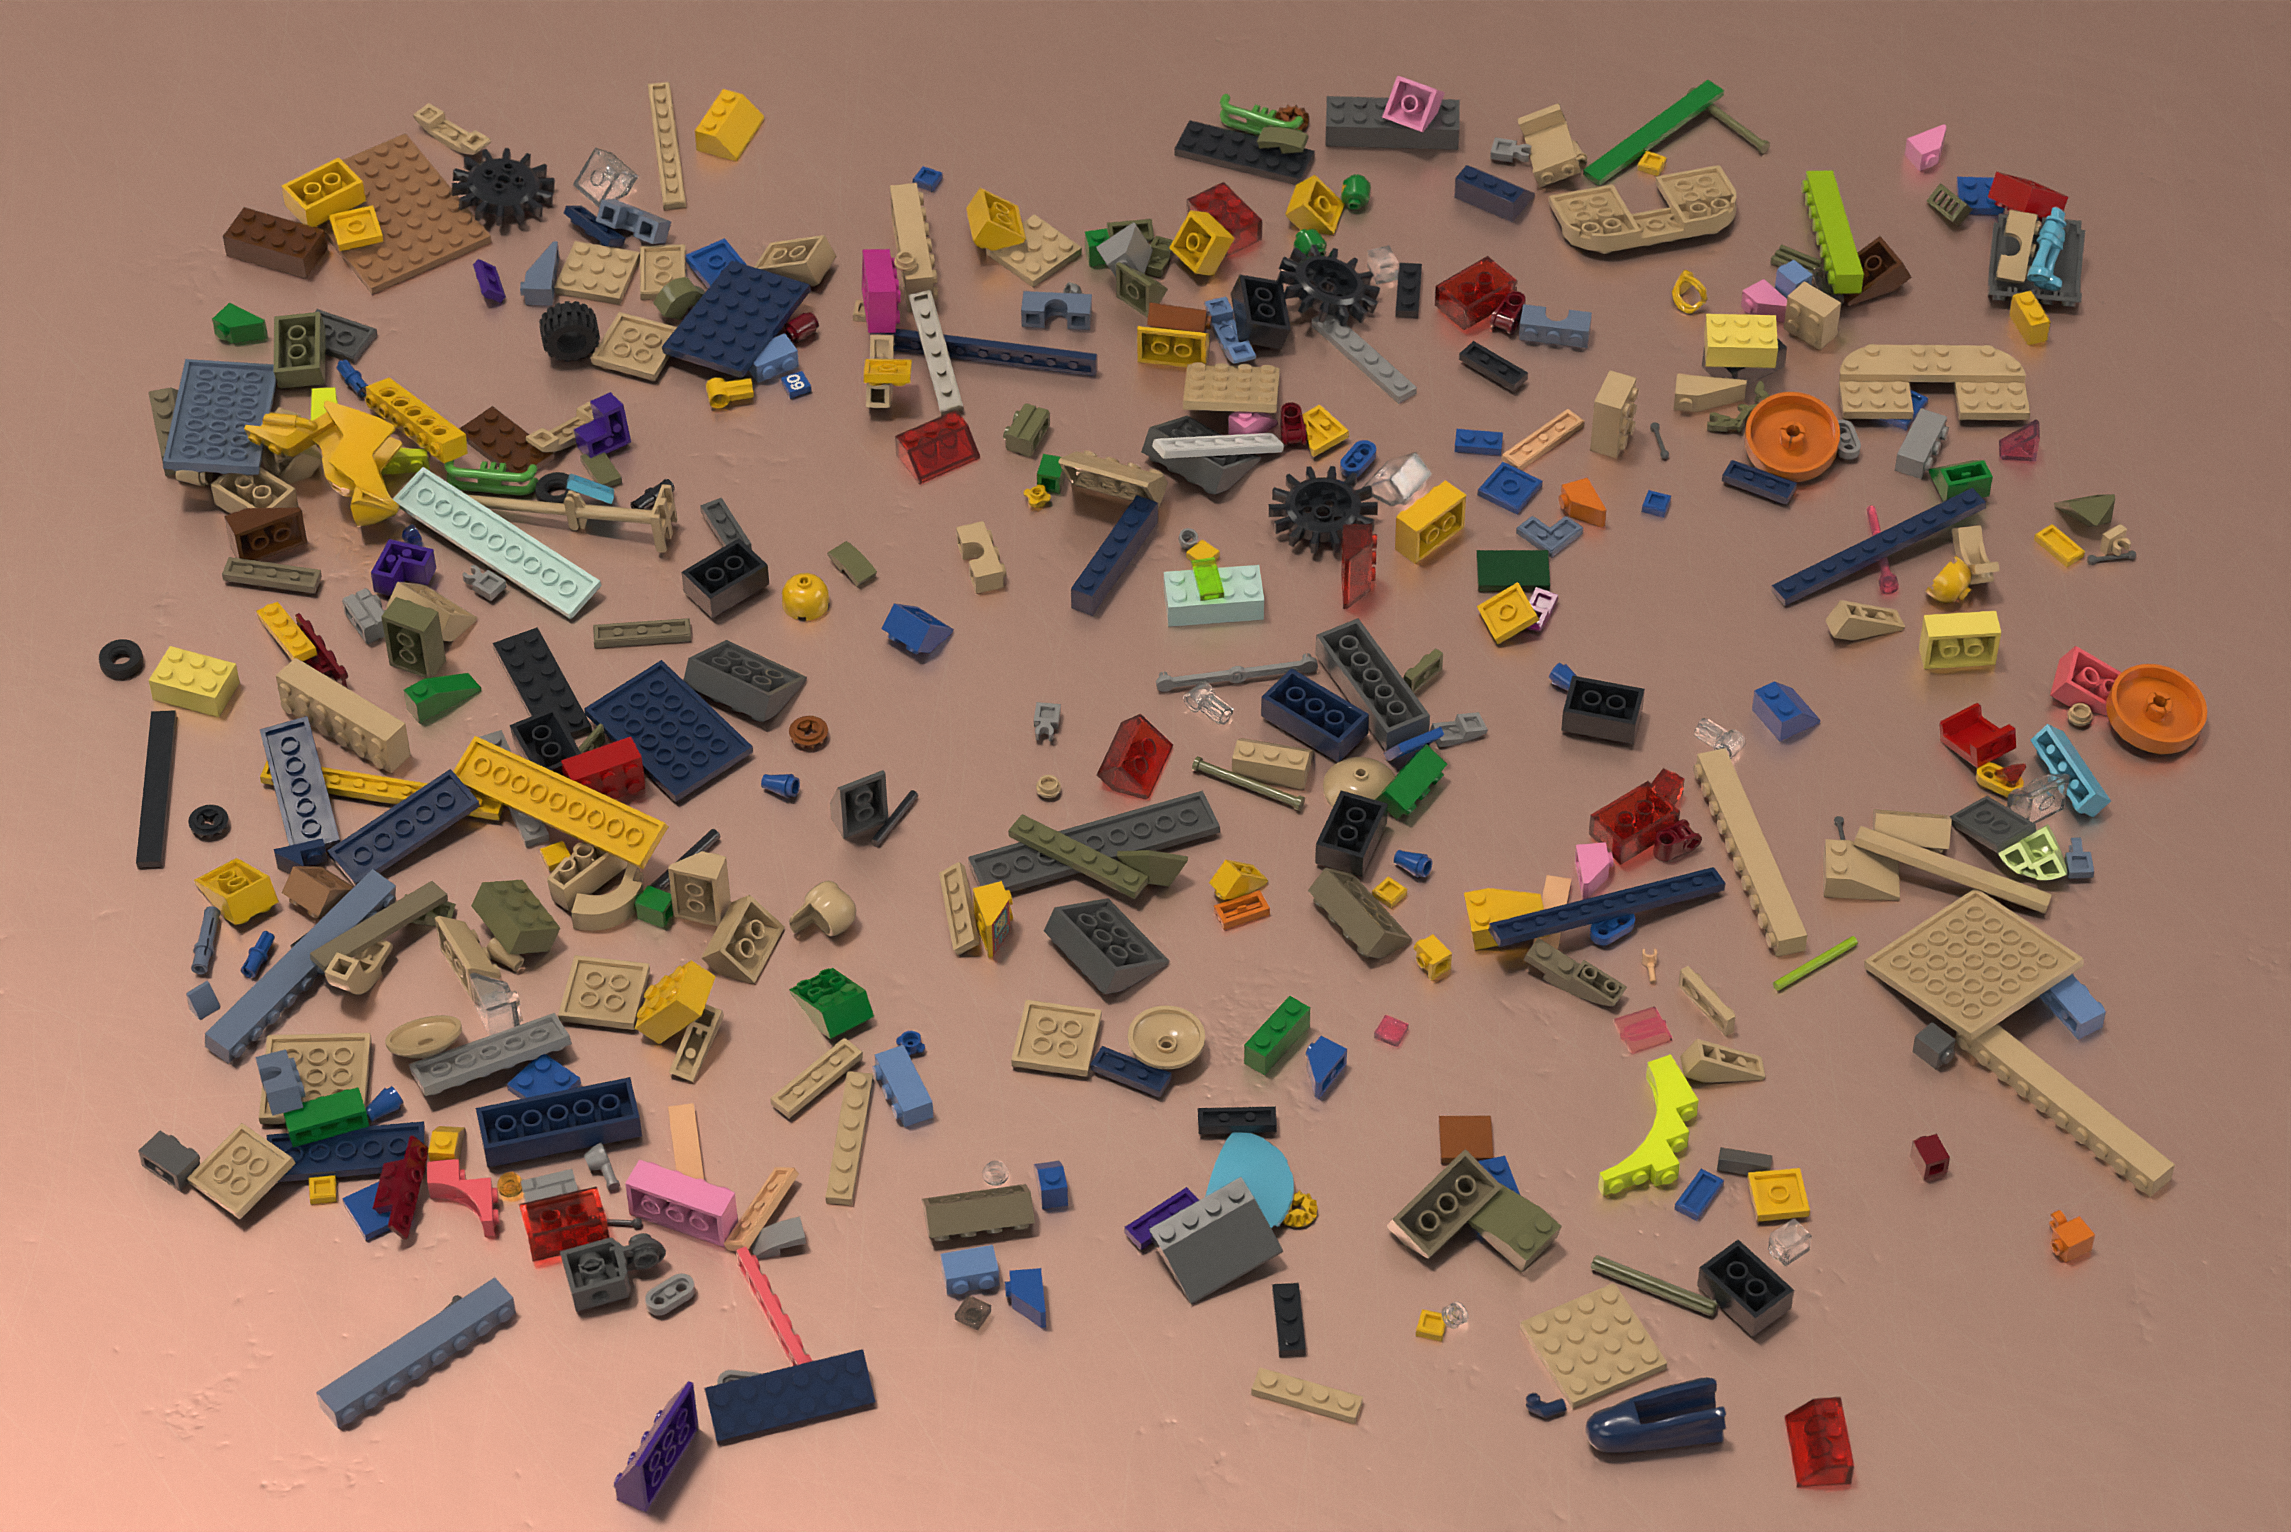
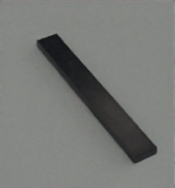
(156, 789)

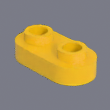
(1986, 778)

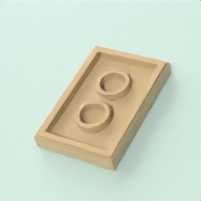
(659, 267)

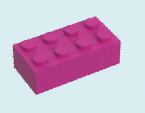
(880, 291)

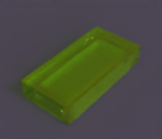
(1207, 579)

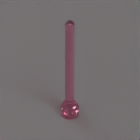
(1888, 581)

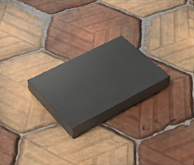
(345, 337)
(1992, 824)

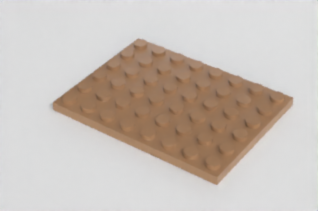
(414, 213)

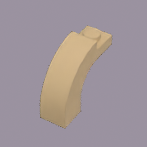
(880, 348)
(1970, 549)
(610, 909)
(359, 973)

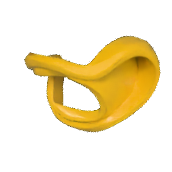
(1683, 283)

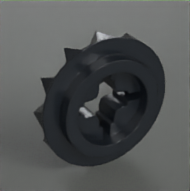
(210, 813)

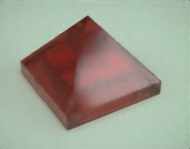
(2011, 773)

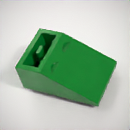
(833, 1002)

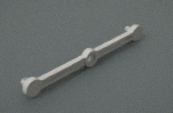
(1166, 682)

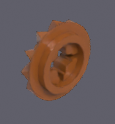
(1285, 113)
(803, 725)

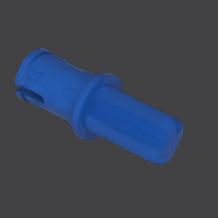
(352, 377)
(257, 955)

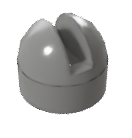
(1072, 288)
(1185, 535)

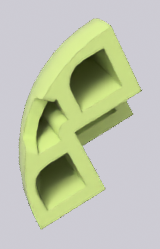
(2036, 856)

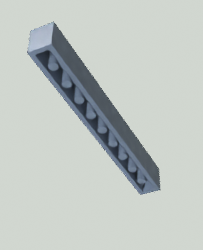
(295, 970)

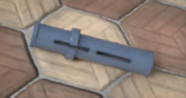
(204, 947)

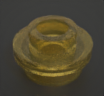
(509, 1179)

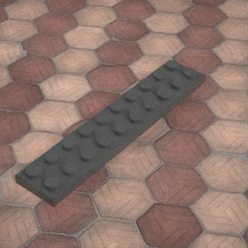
(1135, 830)

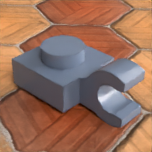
(2078, 863)

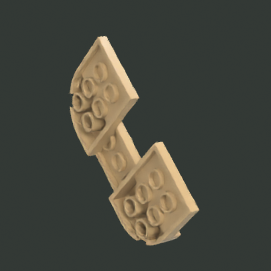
(1599, 221)
(1984, 381)

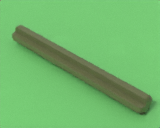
(1654, 1285)

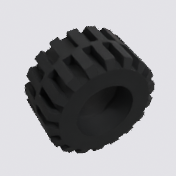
(569, 331)

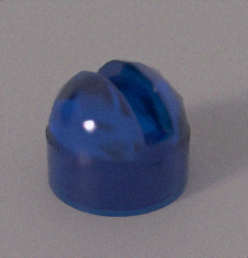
(411, 535)

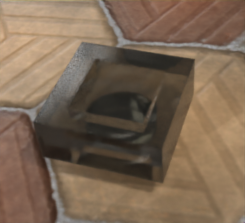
(973, 1312)

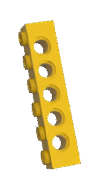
(416, 420)

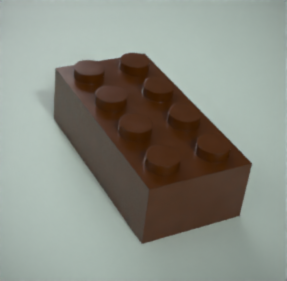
(275, 242)

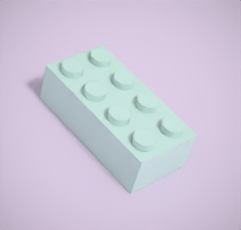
(1241, 600)

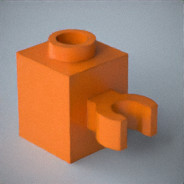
(2071, 1237)

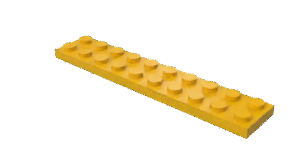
(560, 802)

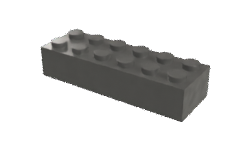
(1360, 124)
(1372, 683)

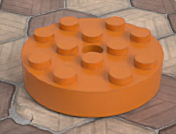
(1790, 415)
(2156, 708)

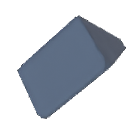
(202, 1000)

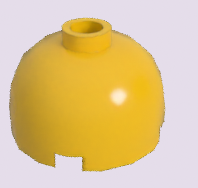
(1951, 582)
(805, 596)

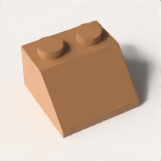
(315, 889)

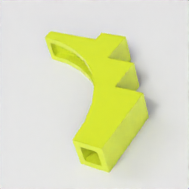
(404, 461)
(1669, 1134)

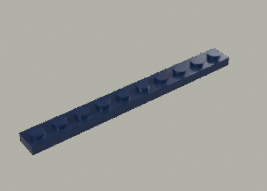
(1003, 353)
(1878, 546)
(1606, 907)

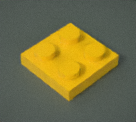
(356, 228)
(887, 371)
(1508, 613)
(1778, 1194)

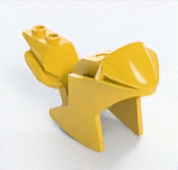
(353, 453)

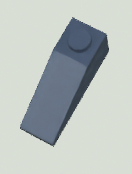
(541, 278)

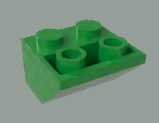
(1962, 476)

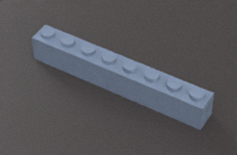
(416, 1353)

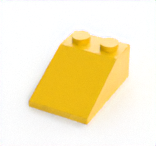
(238, 890)
(1494, 905)

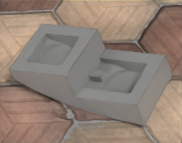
(1463, 729)
(778, 1236)

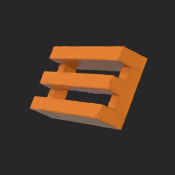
(1243, 913)

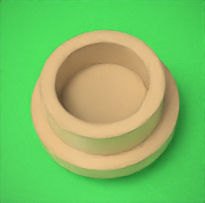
(905, 261)
(2080, 714)
(1048, 786)

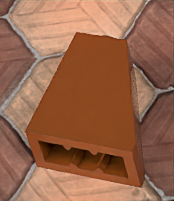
(1178, 318)

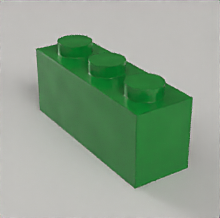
(1412, 782)
(1277, 1035)
(326, 1117)

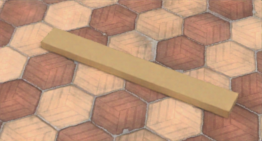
(666, 146)
(1952, 869)

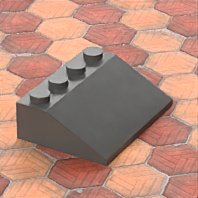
(1210, 472)
(742, 680)
(1104, 944)
(1215, 1240)

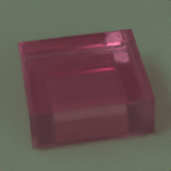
(1391, 1031)

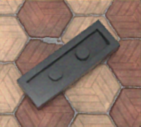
(723, 522)

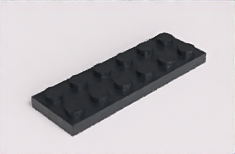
(1242, 153)
(540, 679)

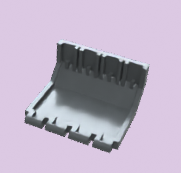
(2066, 267)

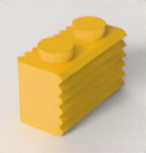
(2029, 318)

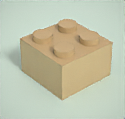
(1812, 315)

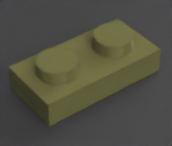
(1424, 670)

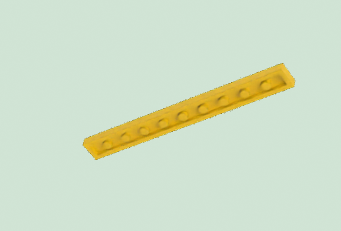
(385, 789)

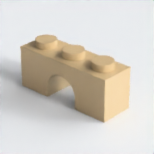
(2021, 227)
(986, 570)

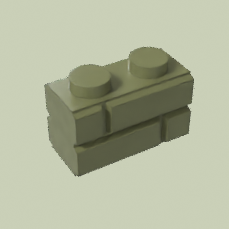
(1027, 429)

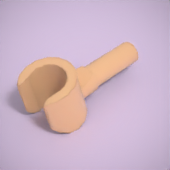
(1650, 962)

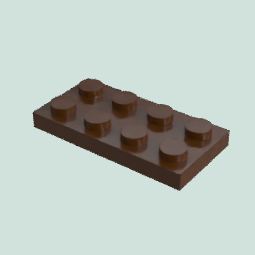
(504, 442)

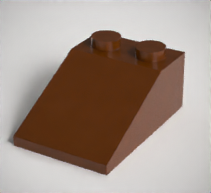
(1881, 271)
(265, 531)

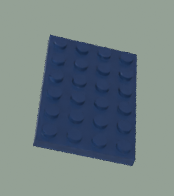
(736, 319)
(673, 729)

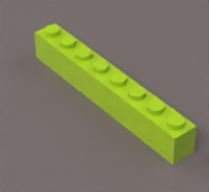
(1832, 232)

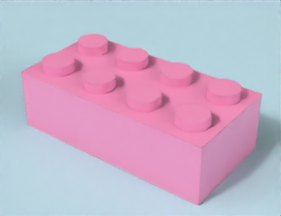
(681, 1202)

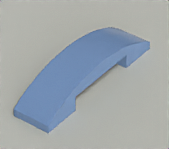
(1225, 331)

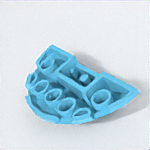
(1261, 1168)

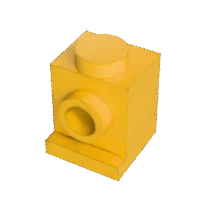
(1433, 956)

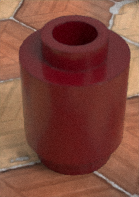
(801, 327)

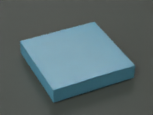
(590, 488)

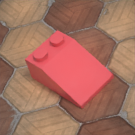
(2083, 680)

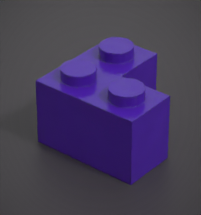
(607, 430)
(400, 563)

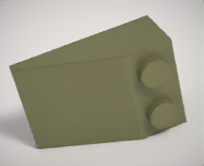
(1515, 1227)

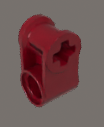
(1509, 312)
(1292, 424)
(1674, 841)

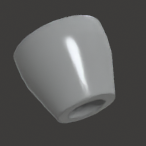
(598, 1160)

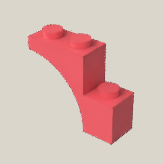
(449, 1182)

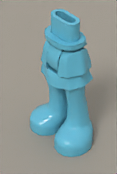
(2051, 242)

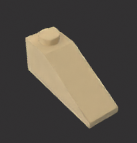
(1704, 392)
(1861, 621)
(696, 1043)
(1718, 1063)

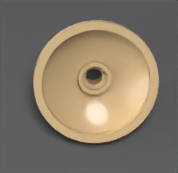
(1357, 776)
(424, 1036)
(1166, 1037)

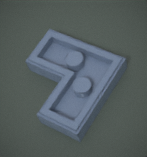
(1550, 538)

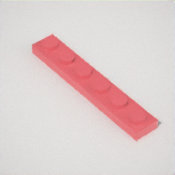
(771, 1307)

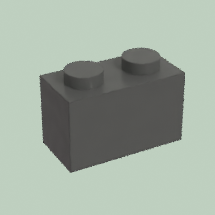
(169, 1159)

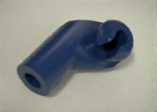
(1542, 1408)

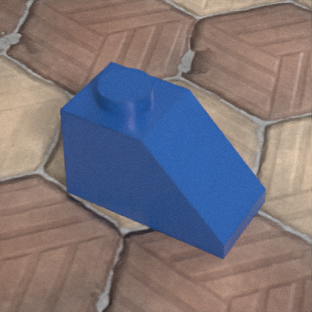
(1324, 1063)
(1051, 1184)
(1027, 1294)

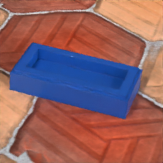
(1699, 1194)

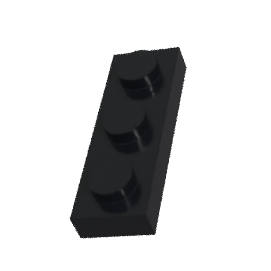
(1408, 290)
(1493, 366)
(1237, 1120)
(1288, 1319)

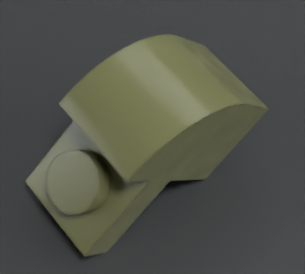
(677, 297)

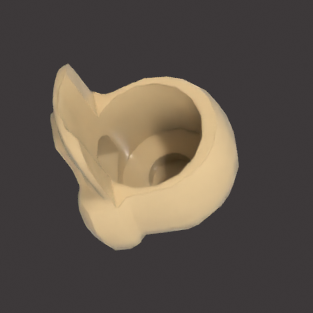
(827, 908)

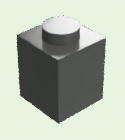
(1934, 1046)

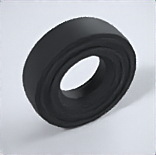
(549, 481)
(124, 670)

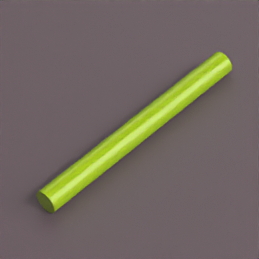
(1815, 963)

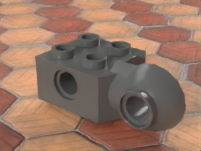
(600, 1268)

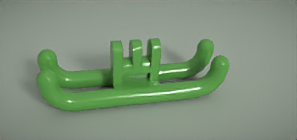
(1255, 119)
(491, 479)

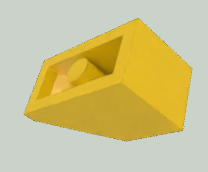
(1236, 880)
(446, 1143)

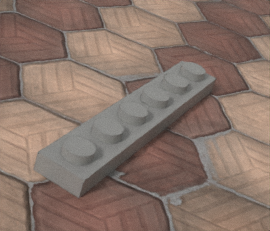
(1365, 358)
(530, 829)

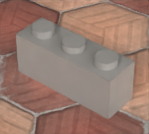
(1921, 443)

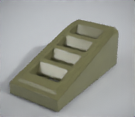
(1959, 215)

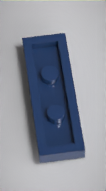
(582, 217)
(1759, 482)
(1130, 1071)

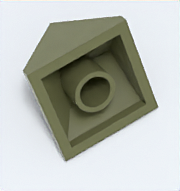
(1137, 288)
(2090, 509)
(1158, 866)

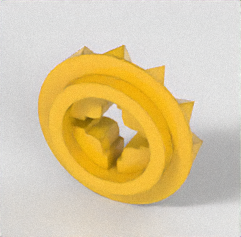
(1301, 1217)

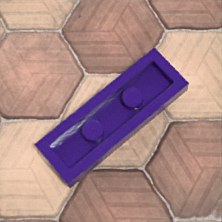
(1139, 1229)

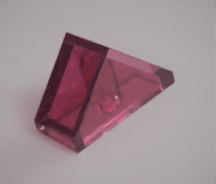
(2021, 444)

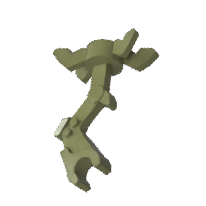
(1724, 423)

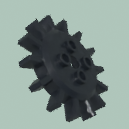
(486, 191)
(1328, 285)
(1317, 496)

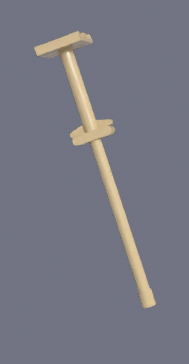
(578, 512)

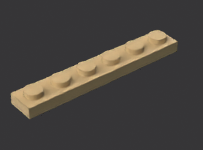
(849, 1138)

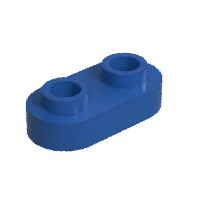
(1358, 458)
(1610, 930)

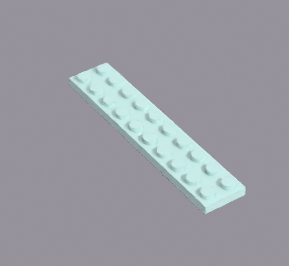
(497, 543)

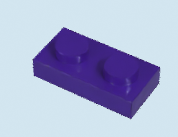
(489, 281)

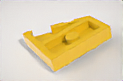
(1322, 430)

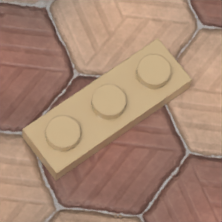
(1707, 1000)

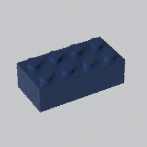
(1314, 715)

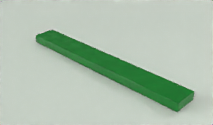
(1653, 132)

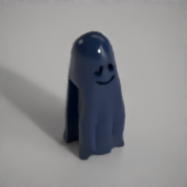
(1683, 1414)

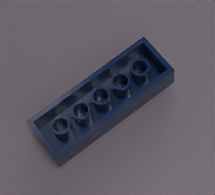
(558, 1122)

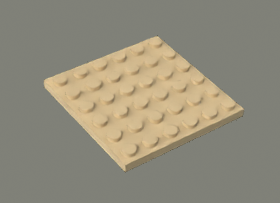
(1973, 964)

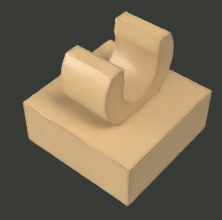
(2114, 540)

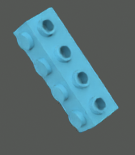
(2063, 758)

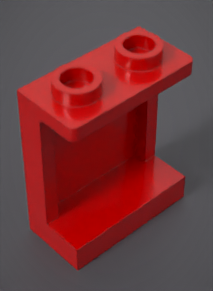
(1976, 737)

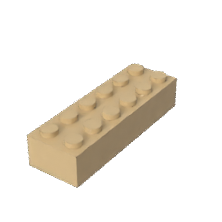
(911, 236)
(343, 715)

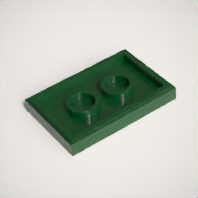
(1504, 568)

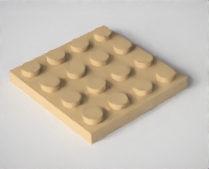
(1231, 388)
(324, 1064)
(1593, 1345)

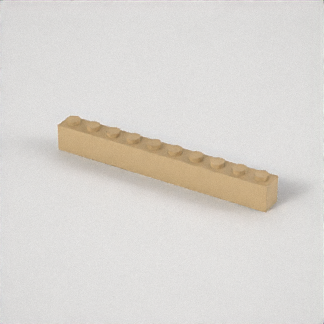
(1750, 853)
(2070, 1108)

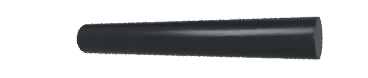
(894, 818)

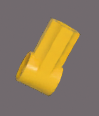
(722, 392)

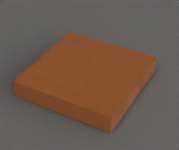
(1467, 1133)

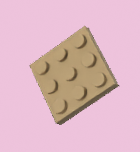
(1040, 254)
(597, 272)
(634, 346)
(604, 992)
(1056, 1038)
(241, 1170)

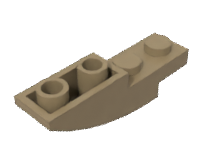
(1575, 978)

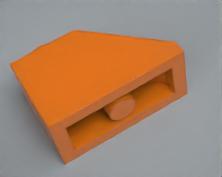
(1582, 502)

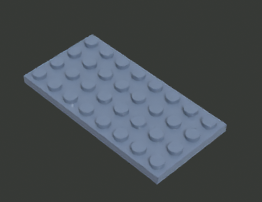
(211, 416)

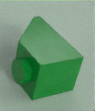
(238, 325)

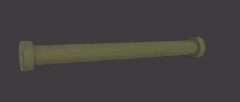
(1762, 145)
(1297, 802)

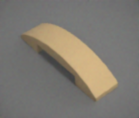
(449, 134)
(562, 435)

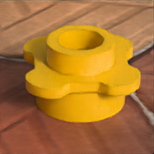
(1037, 496)

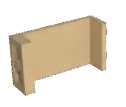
(1551, 145)

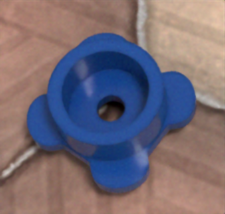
(911, 1037)

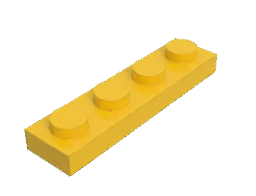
(286, 632)

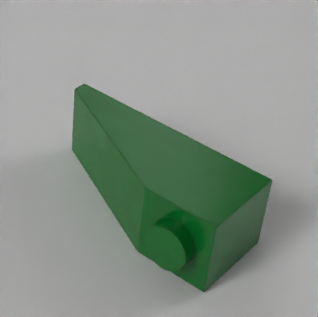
(438, 694)

